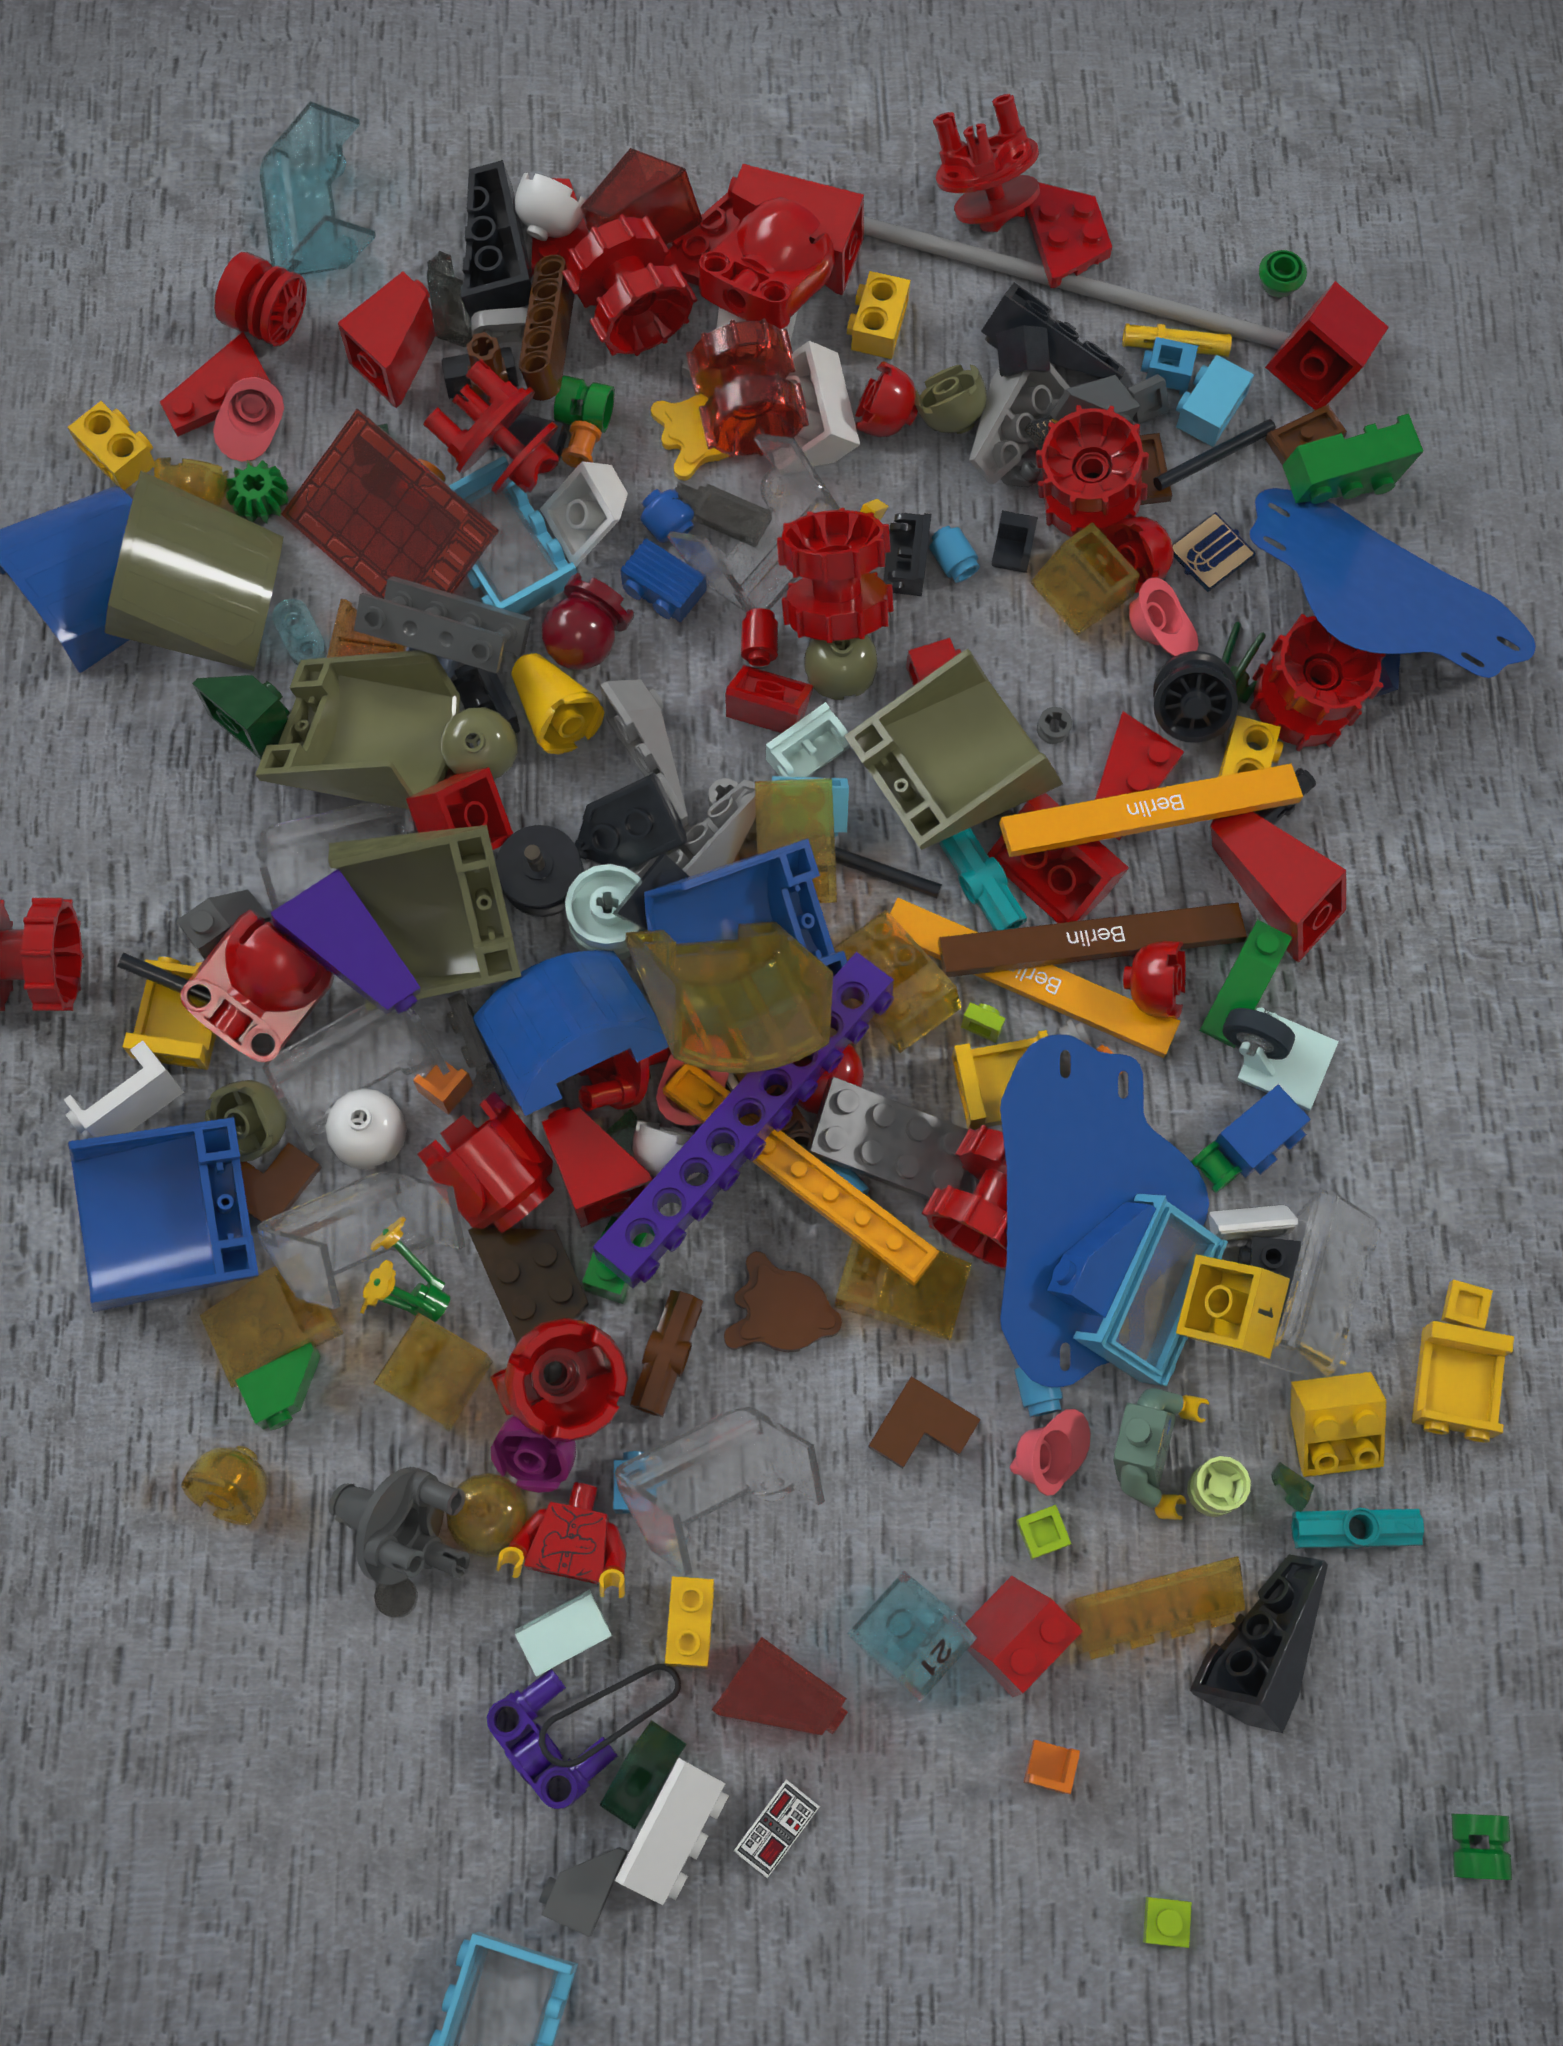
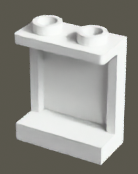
(129, 1102)

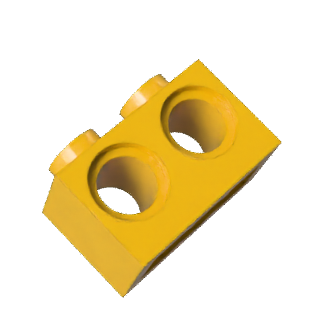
(878, 314)
(108, 448)
(1240, 757)
(689, 1622)

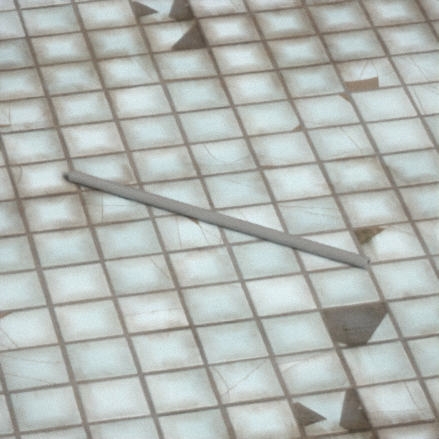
(1076, 284)

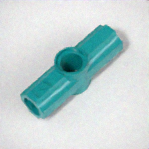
(983, 881)
(1382, 1528)

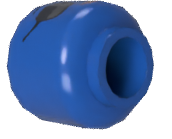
(666, 513)

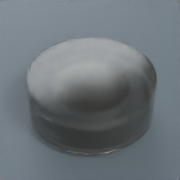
(396, 1599)

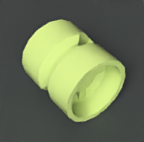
(1218, 1486)

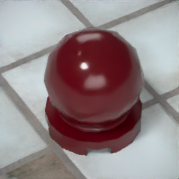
(583, 626)

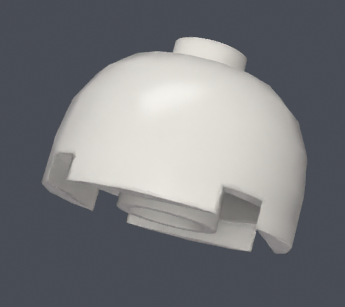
(547, 207)
(375, 1139)
(657, 1147)

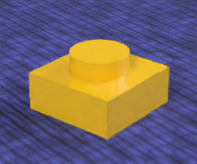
(1466, 1305)

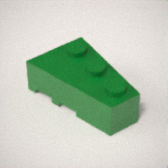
(1353, 465)

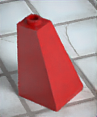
(836, 209)
(1282, 877)

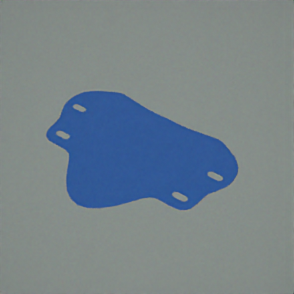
(1382, 594)
(1070, 1164)

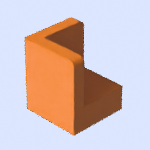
(446, 1089)
(1051, 1767)

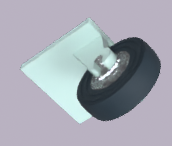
(1279, 1053)

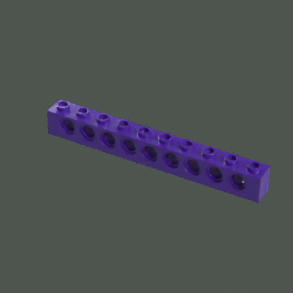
(615, 1249)

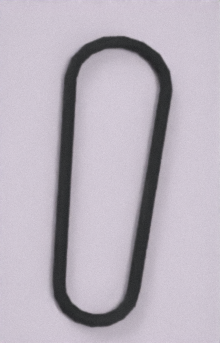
(563, 1763)

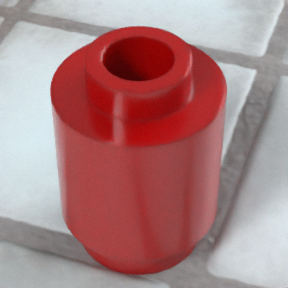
(759, 637)

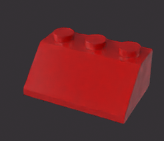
(1065, 879)

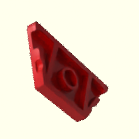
(1067, 232)

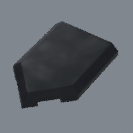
(630, 825)

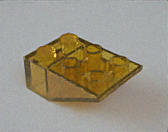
(795, 812)
(920, 988)
(882, 1294)
(264, 1324)

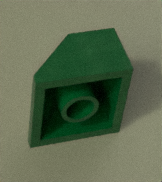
(245, 709)

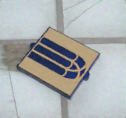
(1212, 552)

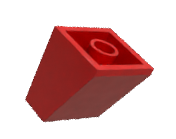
(390, 336)
(1327, 347)
(593, 1166)
(1019, 1635)

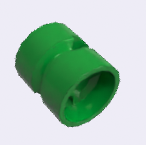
(596, 406)
(1476, 1862)

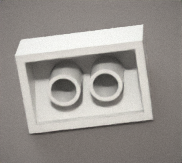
(828, 409)
(672, 1833)

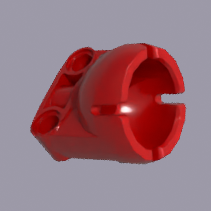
(768, 264)
(257, 986)
(584, 1394)

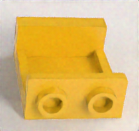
(168, 1026)
(983, 1077)
(1460, 1380)

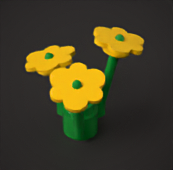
(424, 1299)

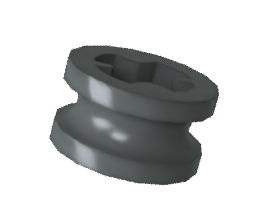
(1043, 728)

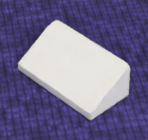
(1252, 1222)

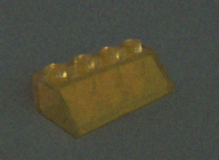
(1158, 1606)

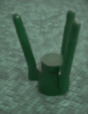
(1244, 690)

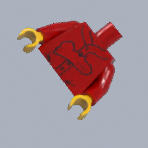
(570, 1543)

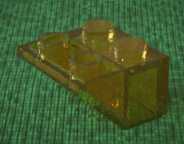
(1086, 579)
(433, 1371)

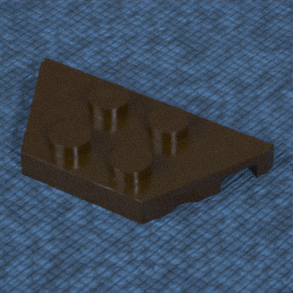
(529, 1276)

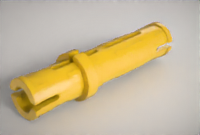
(1207, 342)

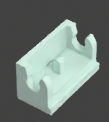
(808, 744)
(562, 1633)

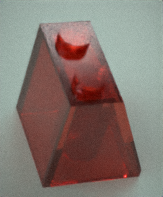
(642, 188)
(780, 1695)

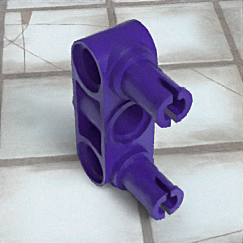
(523, 1746)

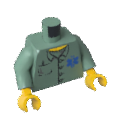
(1145, 1445)

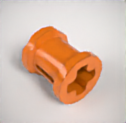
(581, 443)

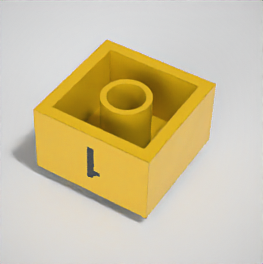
(1233, 1305)

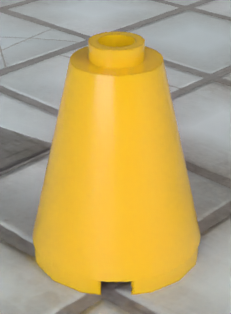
(555, 704)

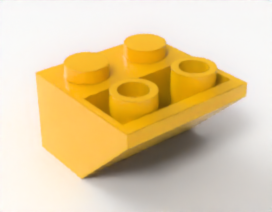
(1338, 1423)

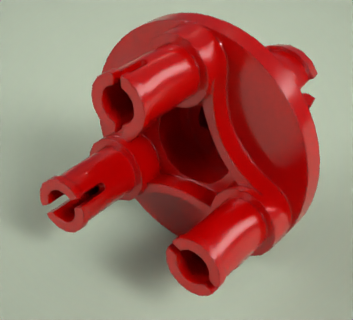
(618, 1081)

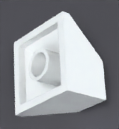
(585, 508)

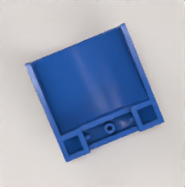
(68, 567)
(752, 890)
(563, 1021)
(162, 1212)

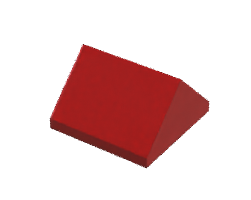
(766, 699)

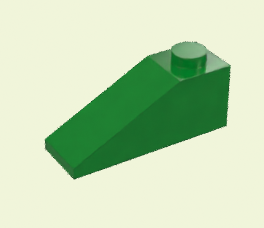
(1247, 977)

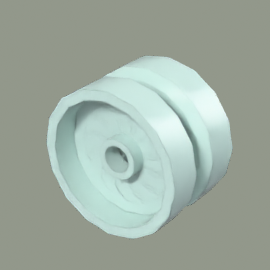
(590, 909)

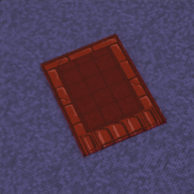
(387, 513)

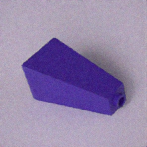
(345, 939)

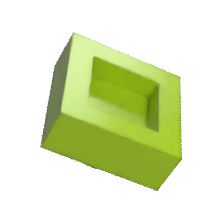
(983, 1021)
(1043, 1532)
(1167, 1922)

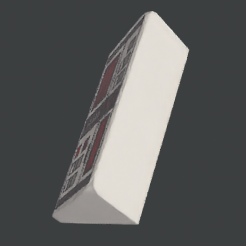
(776, 1828)

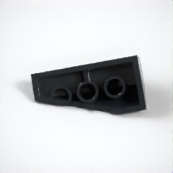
(1065, 350)
(1264, 1658)

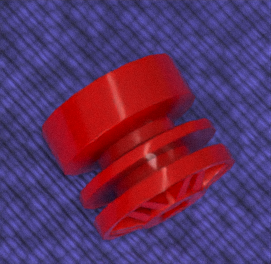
(260, 298)

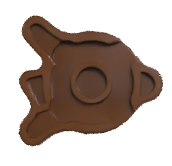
(781, 1308)

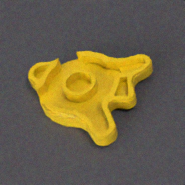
(685, 432)

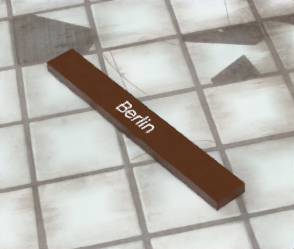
(1089, 939)

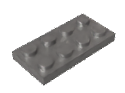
(886, 1140)

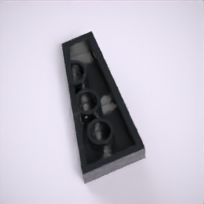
(496, 253)

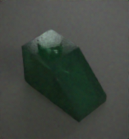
(642, 1774)

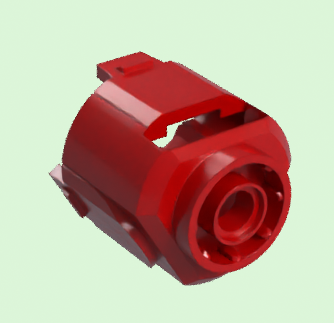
(493, 1168)

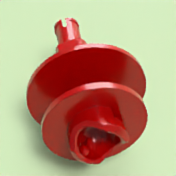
(988, 167)
(492, 427)

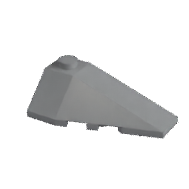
(1008, 410)
(640, 726)
(718, 837)

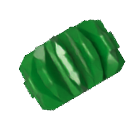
(257, 491)

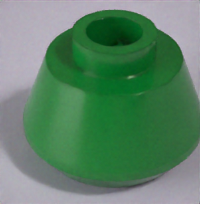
(1282, 273)

